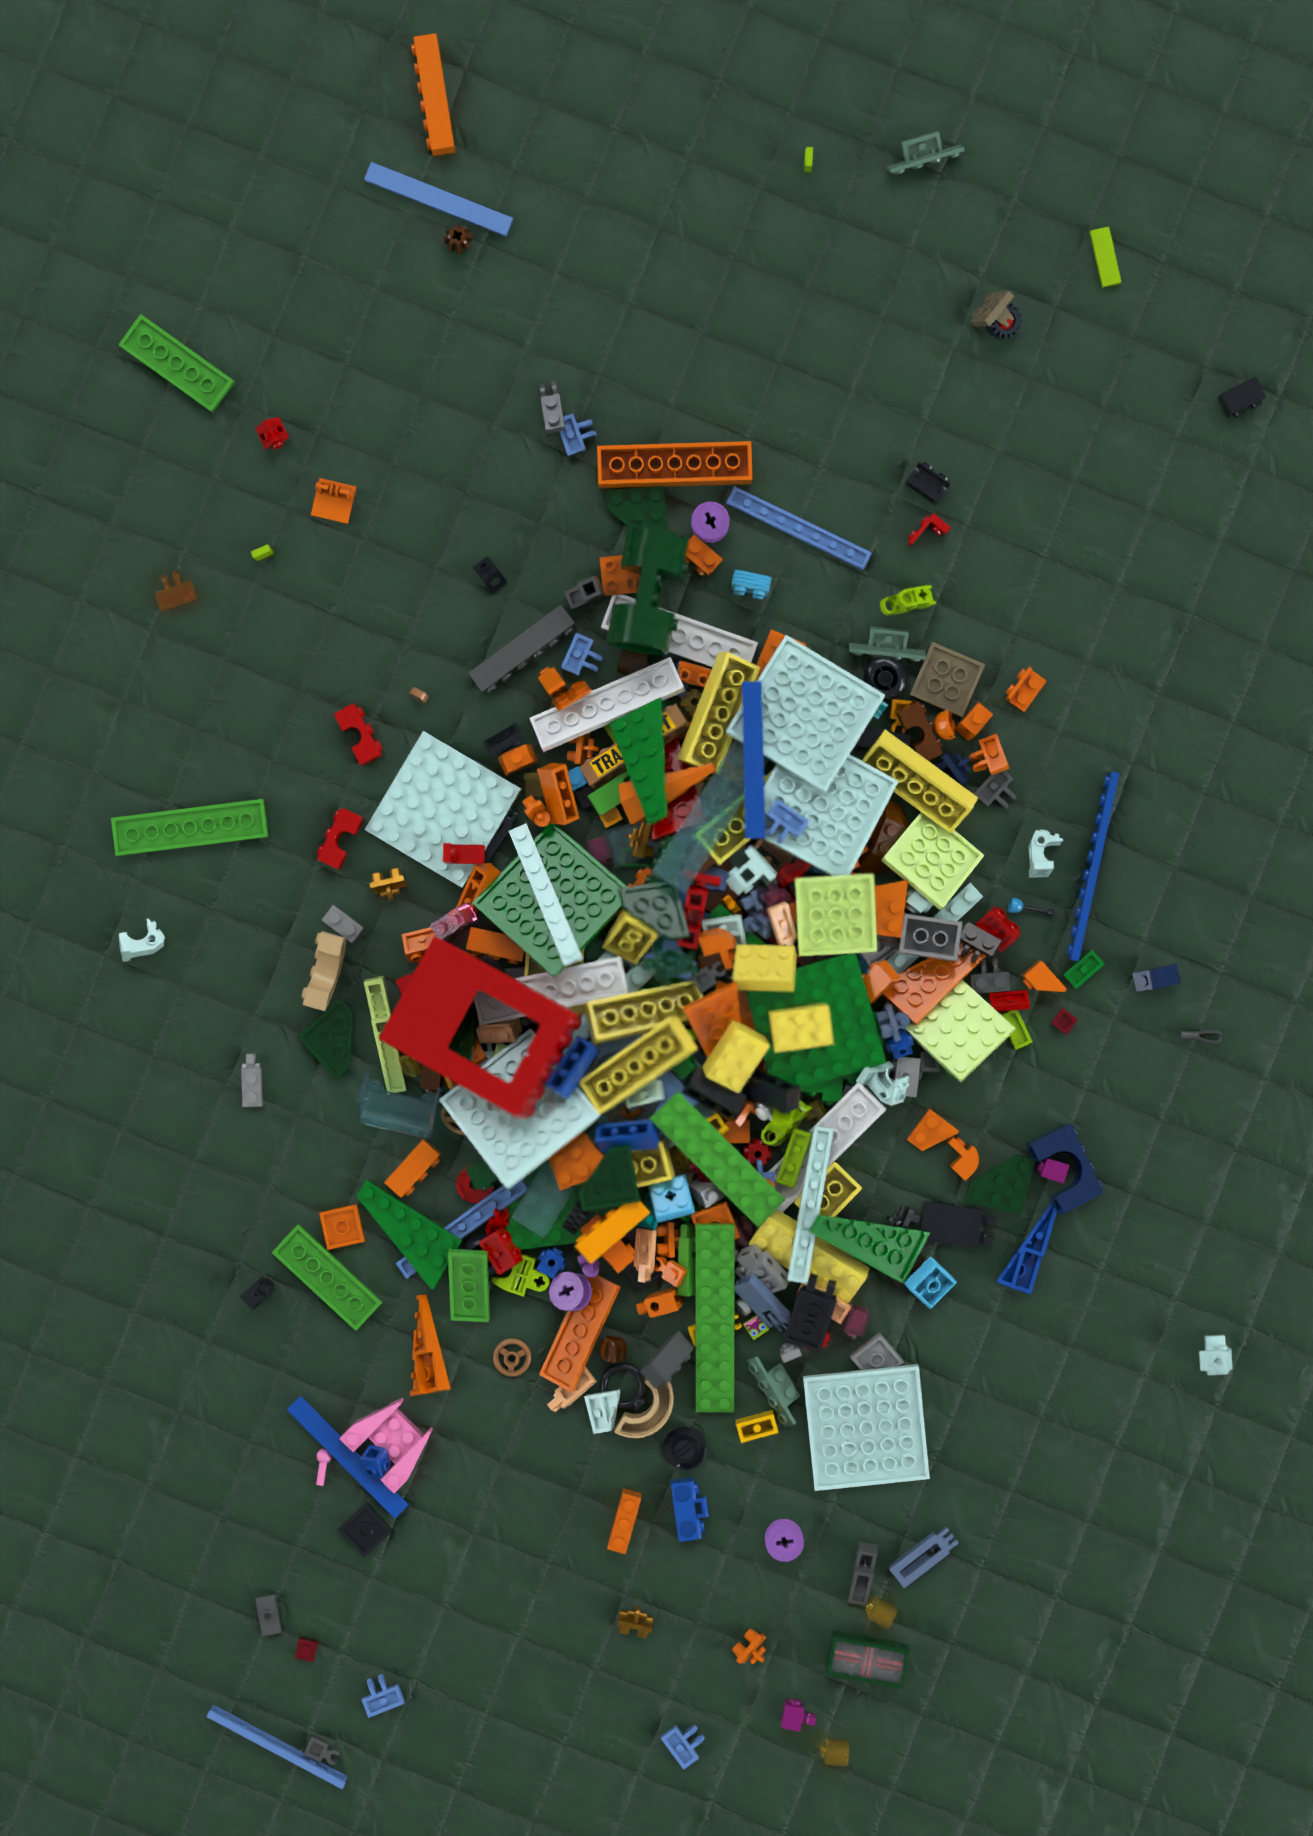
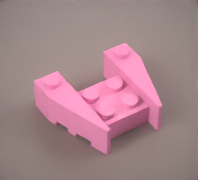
(392, 1431)

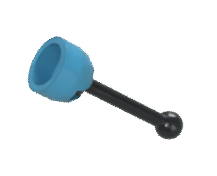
(1015, 906)

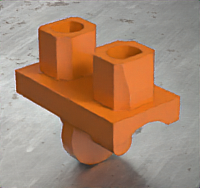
(693, 674)
(584, 749)
(537, 812)
(670, 1239)
(743, 1653)

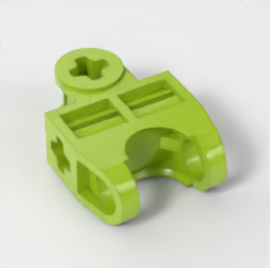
(908, 600)
(784, 1134)
(528, 1278)

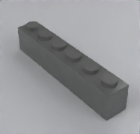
(521, 649)

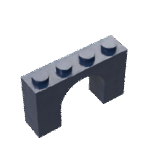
(1085, 1184)

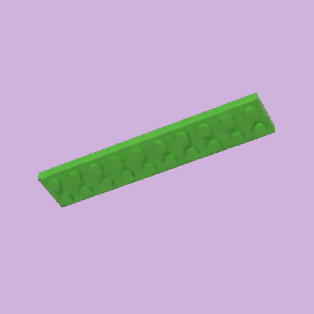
(715, 1317)

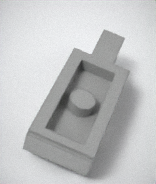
(251, 1082)

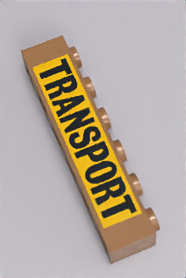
(609, 761)

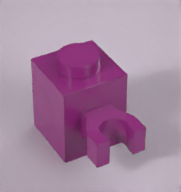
(794, 1715)

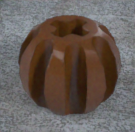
(453, 243)
(613, 1349)

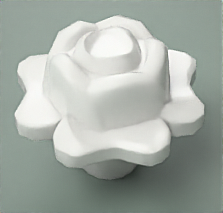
(763, 1112)

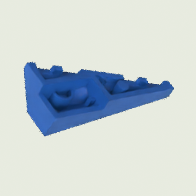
(1024, 1266)

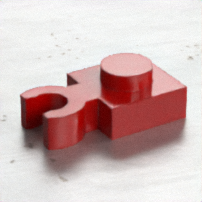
(497, 1222)

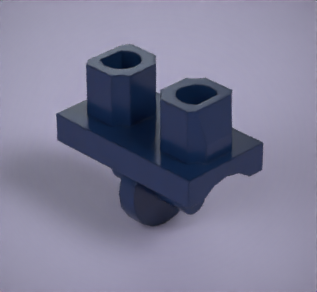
(949, 761)

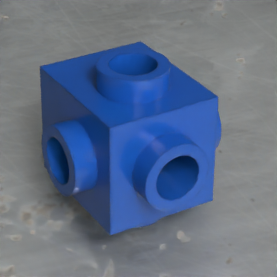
(902, 1047)
(548, 1268)
(375, 1461)

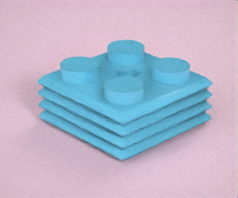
(750, 583)
(681, 1204)
(930, 1282)

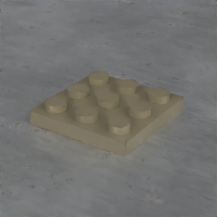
(947, 679)

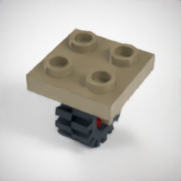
(998, 315)

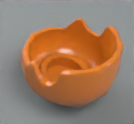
(944, 725)

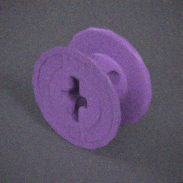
(699, 520)
(578, 1297)
(774, 1544)

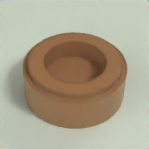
(418, 695)

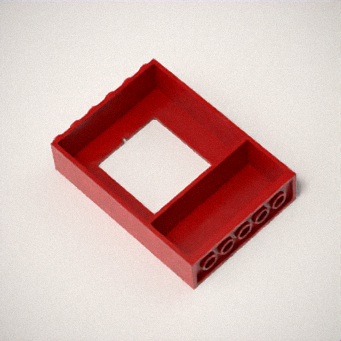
(436, 1006)

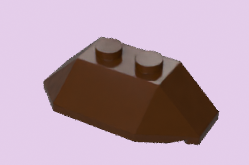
(885, 834)

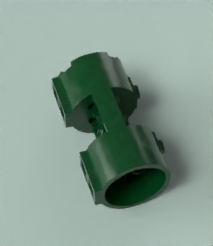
(655, 557)

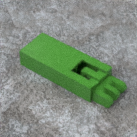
(608, 795)
(687, 1259)

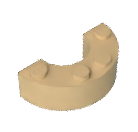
(326, 971)
(650, 1420)

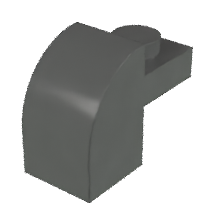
(586, 592)

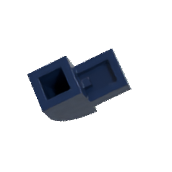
(1156, 977)

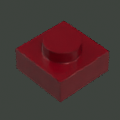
(1064, 1021)
(306, 1649)

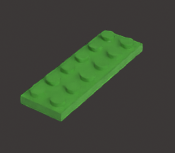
(176, 363)
(327, 1277)

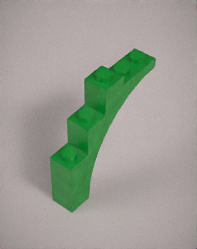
(831, 1090)

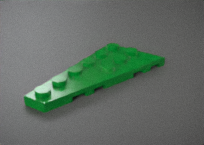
(643, 752)
(415, 1235)
(878, 1245)

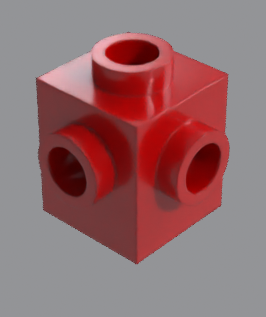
(272, 433)
(757, 1144)

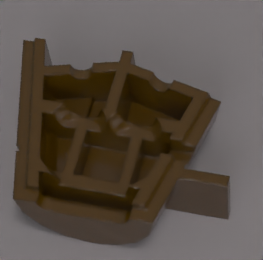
(631, 662)

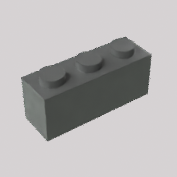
(667, 1360)

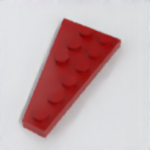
(682, 805)

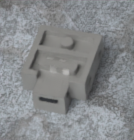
(764, 1266)

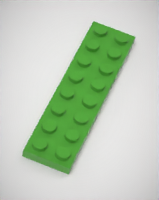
(189, 827)
(718, 1159)

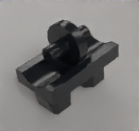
(904, 1217)

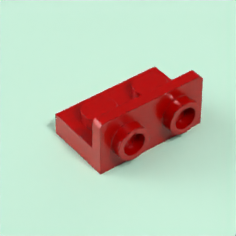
(999, 926)
(501, 1250)

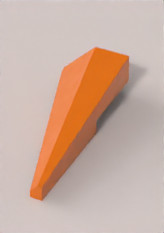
(675, 785)
(429, 1368)

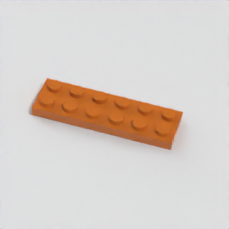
(578, 1335)

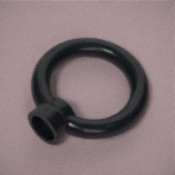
(638, 1399)

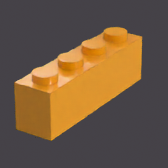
(610, 1230)

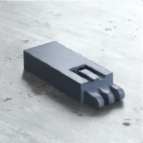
(762, 1302)
(916, 1560)

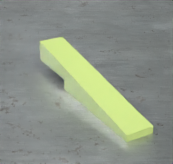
(380, 1014)

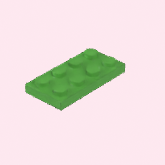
(469, 1285)

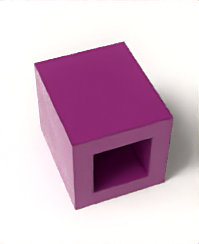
(1053, 1169)

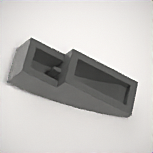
(862, 1573)

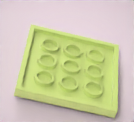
(932, 859)
(836, 914)
(961, 1031)

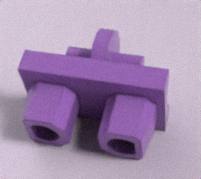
(589, 1270)

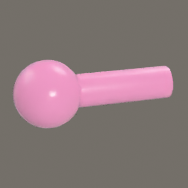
(323, 1457)

